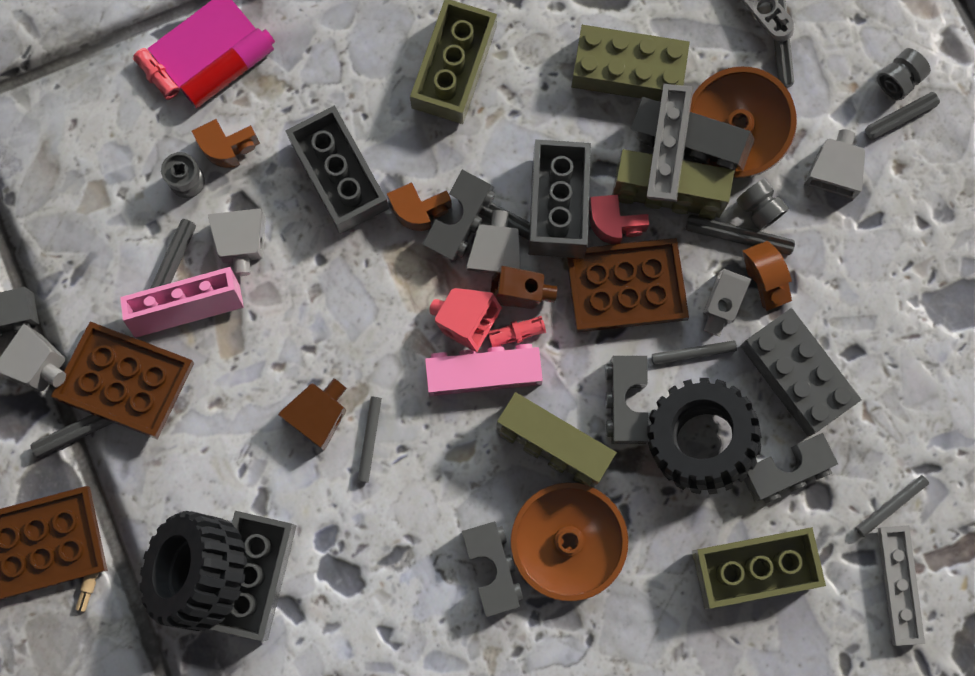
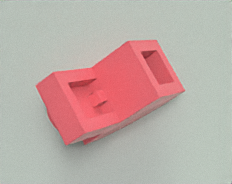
(609, 225)

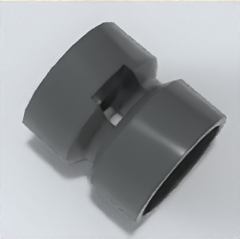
(903, 74)
(182, 175)
(760, 202)

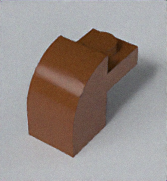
(222, 149)
(416, 213)
(770, 273)

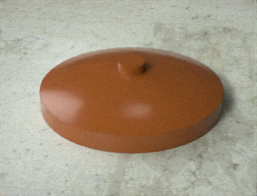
(754, 103)
(569, 541)

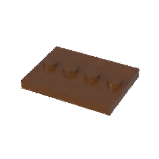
(628, 285)
(123, 380)
(49, 542)

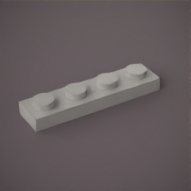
(670, 142)
(901, 585)

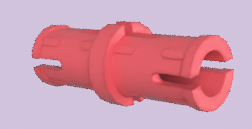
(156, 73)
(516, 331)

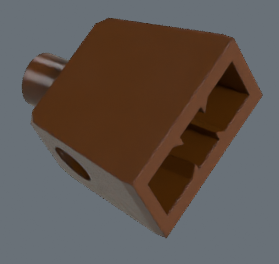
(510, 288)
(316, 412)

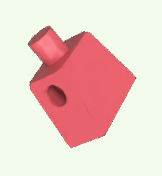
(466, 316)

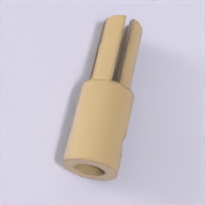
(87, 586)

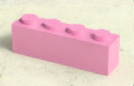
(181, 302)
(483, 371)

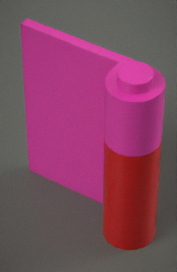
(211, 50)

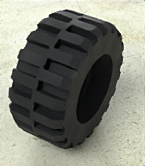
(699, 400)
(192, 571)

